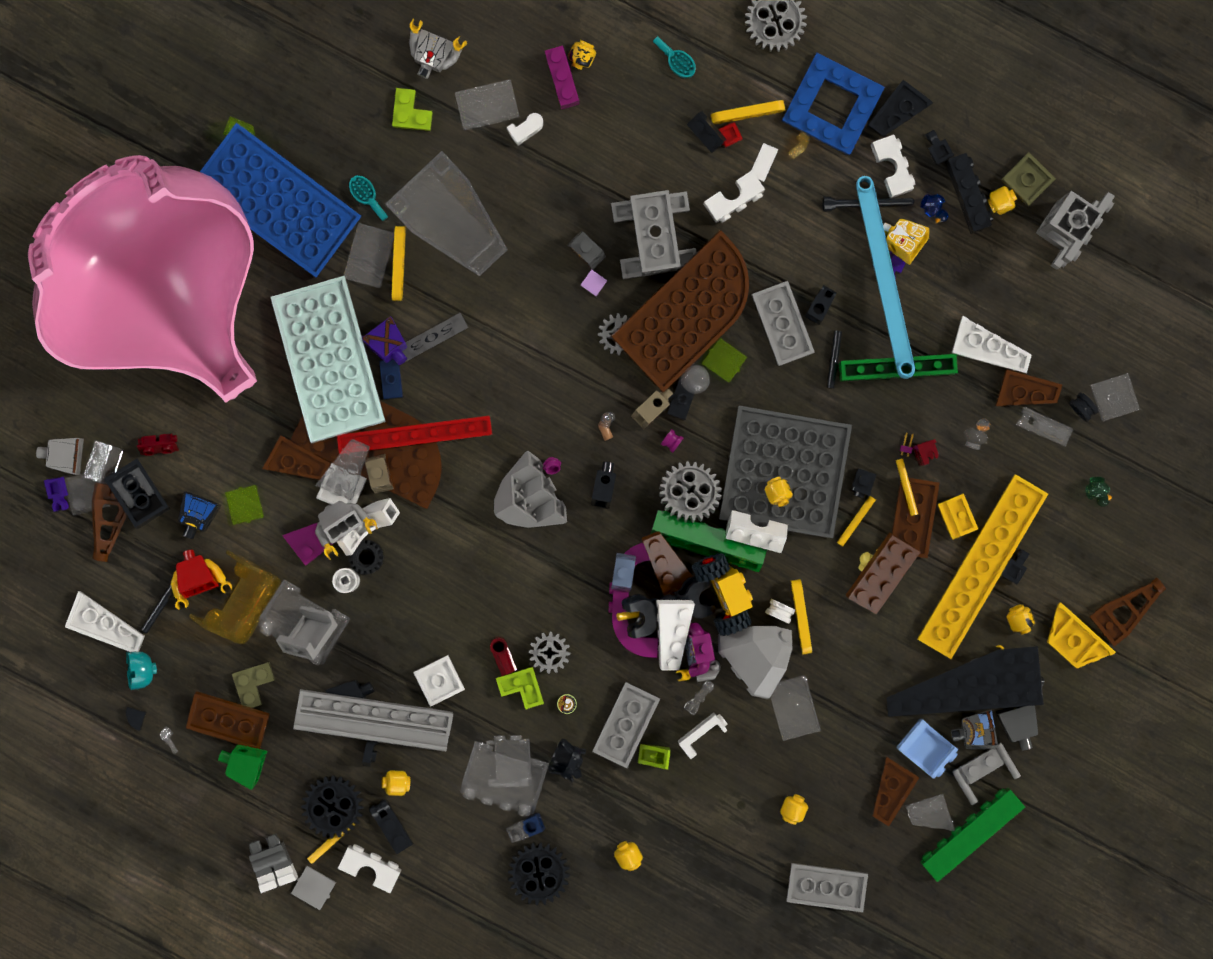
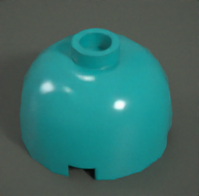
(140, 669)

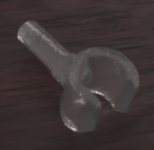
(165, 735)

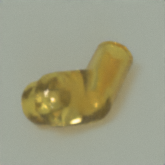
(801, 146)

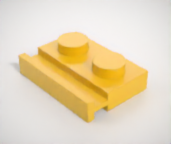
(957, 516)

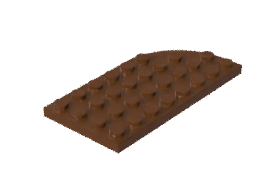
(687, 312)
(413, 468)

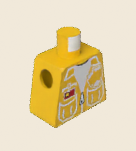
(906, 239)

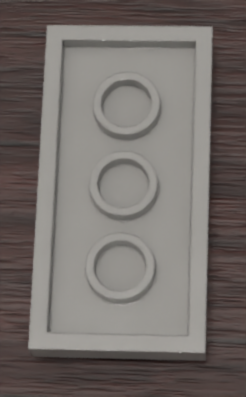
(783, 323)
(626, 725)
(827, 887)

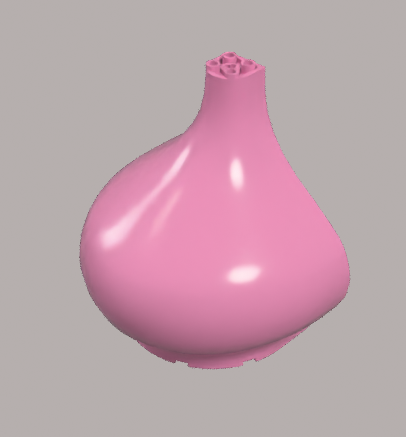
(144, 274)

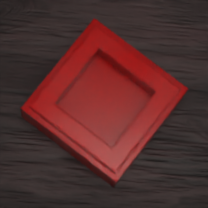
(731, 133)

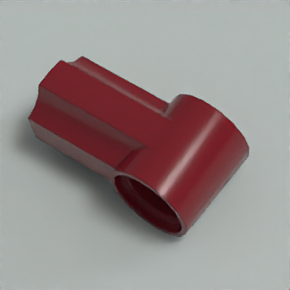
(503, 658)

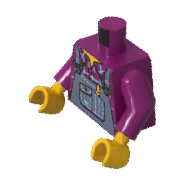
(698, 652)

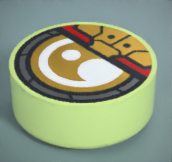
(566, 703)

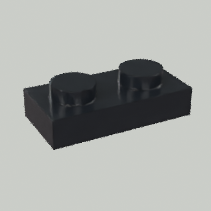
(706, 132)

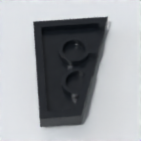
(899, 108)

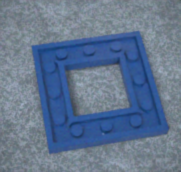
(839, 75)

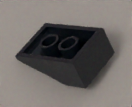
(137, 494)

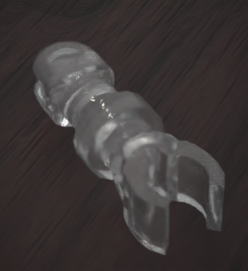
(695, 703)

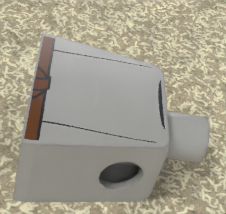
(63, 454)

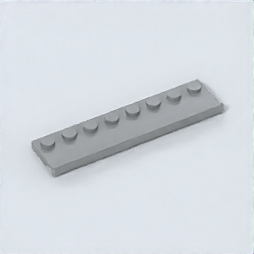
(373, 720)

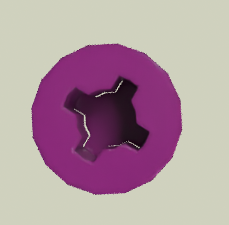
(672, 441)

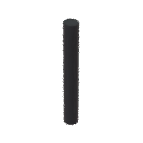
(834, 359)
(157, 610)

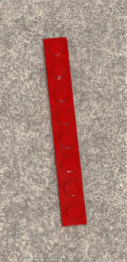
(419, 433)

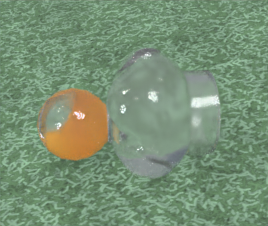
(976, 438)

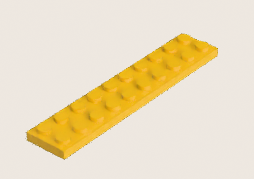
(982, 566)

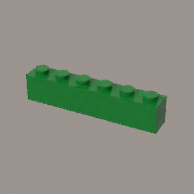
(886, 368)
(707, 541)
(972, 834)

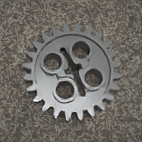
(759, 25)
(701, 479)

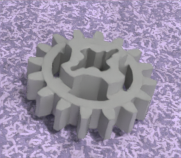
(606, 334)
(549, 661)

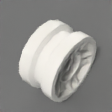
(780, 611)

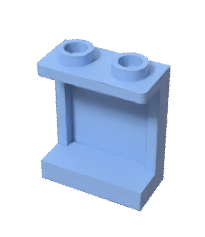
(927, 749)

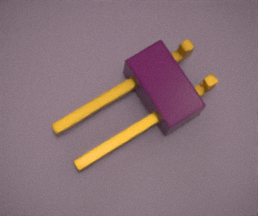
(906, 449)

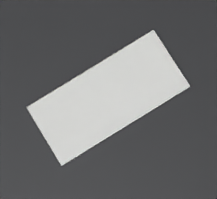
(764, 161)

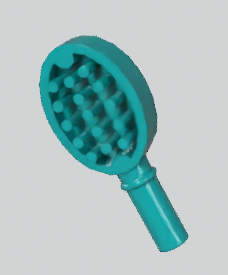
(678, 60)
(365, 193)

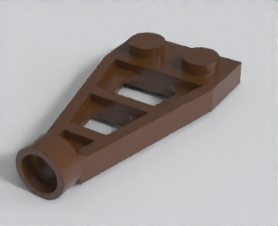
(103, 495)
(1110, 626)

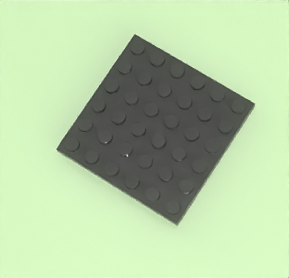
(797, 449)

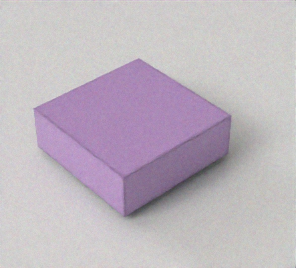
(593, 283)

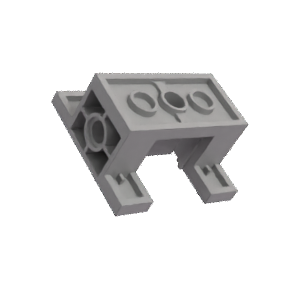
(1071, 223)
(655, 253)

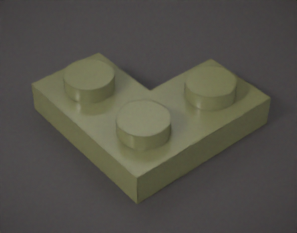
(248, 680)

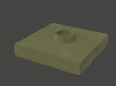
(1028, 179)

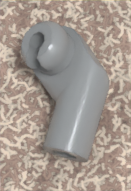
(712, 672)

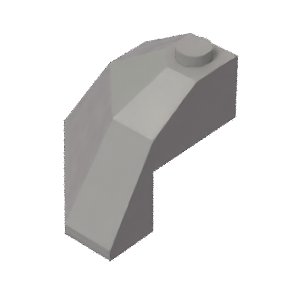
(528, 496)
(758, 656)

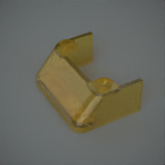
(245, 604)

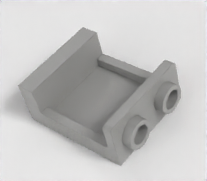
(309, 633)

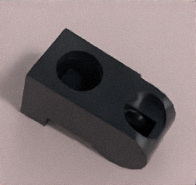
(820, 305)

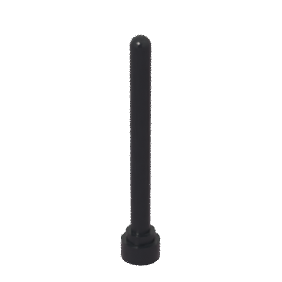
(830, 203)

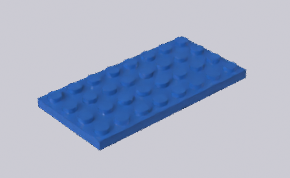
(281, 200)

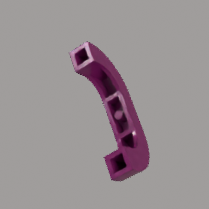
(641, 646)

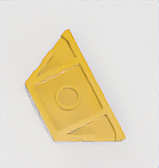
(1075, 639)

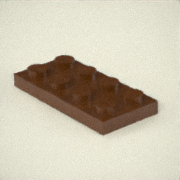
(917, 528)
(882, 573)
(227, 720)

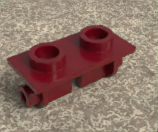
(149, 446)

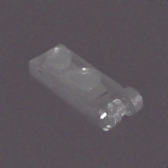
(1045, 427)

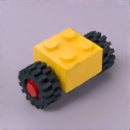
(730, 591)

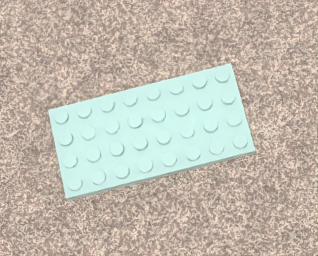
(327, 359)

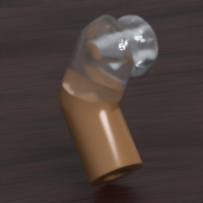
(604, 425)

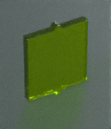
(724, 360)
(244, 504)

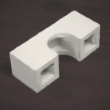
(889, 150)
(721, 208)
(744, 531)
(385, 872)

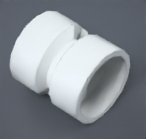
(346, 580)

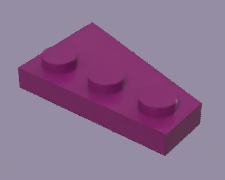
(305, 543)

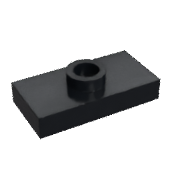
(681, 402)

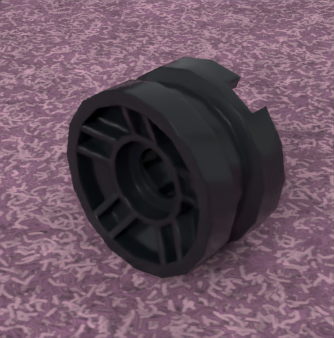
(1083, 407)

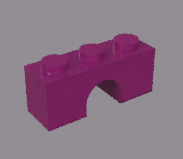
(562, 77)

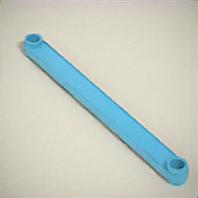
(885, 277)

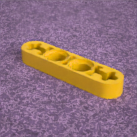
(748, 112)
(398, 263)
(801, 616)

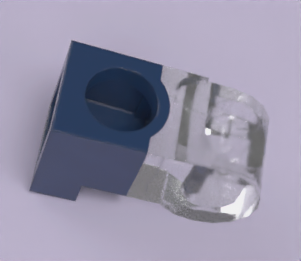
(526, 828)

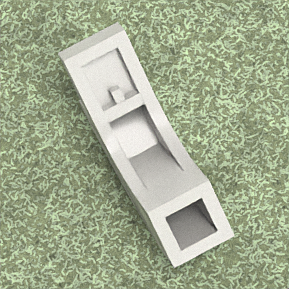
(384, 514)

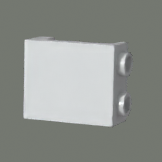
(686, 741)

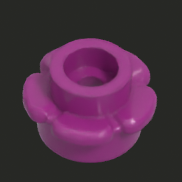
(552, 465)

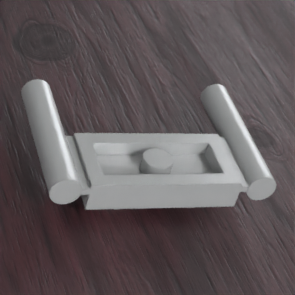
(982, 766)

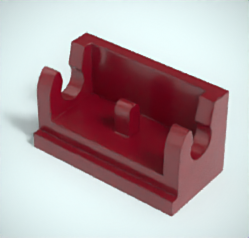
(925, 450)

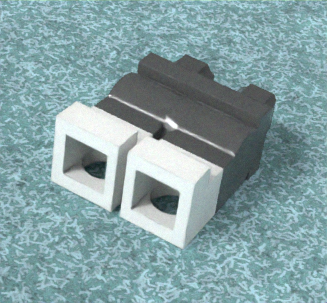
(271, 864)

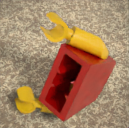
(195, 576)

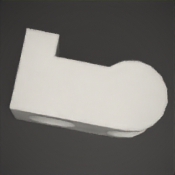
(527, 129)

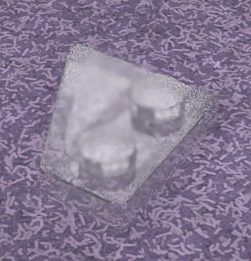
(930, 813)

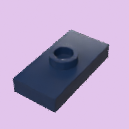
(391, 380)

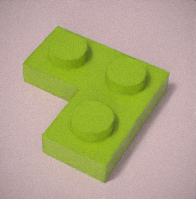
(406, 116)
(522, 681)

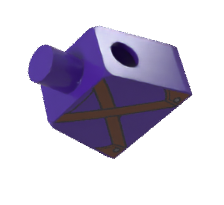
(387, 342)

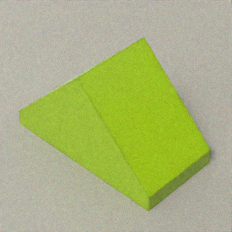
(654, 756)

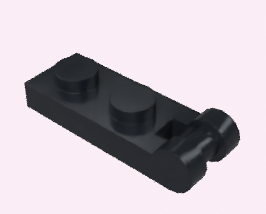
(391, 826)

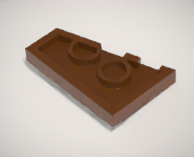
(1027, 389)
(295, 460)
(893, 791)

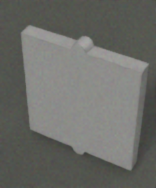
(313, 887)

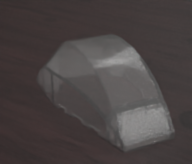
(448, 215)

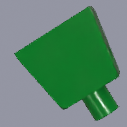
(244, 764)

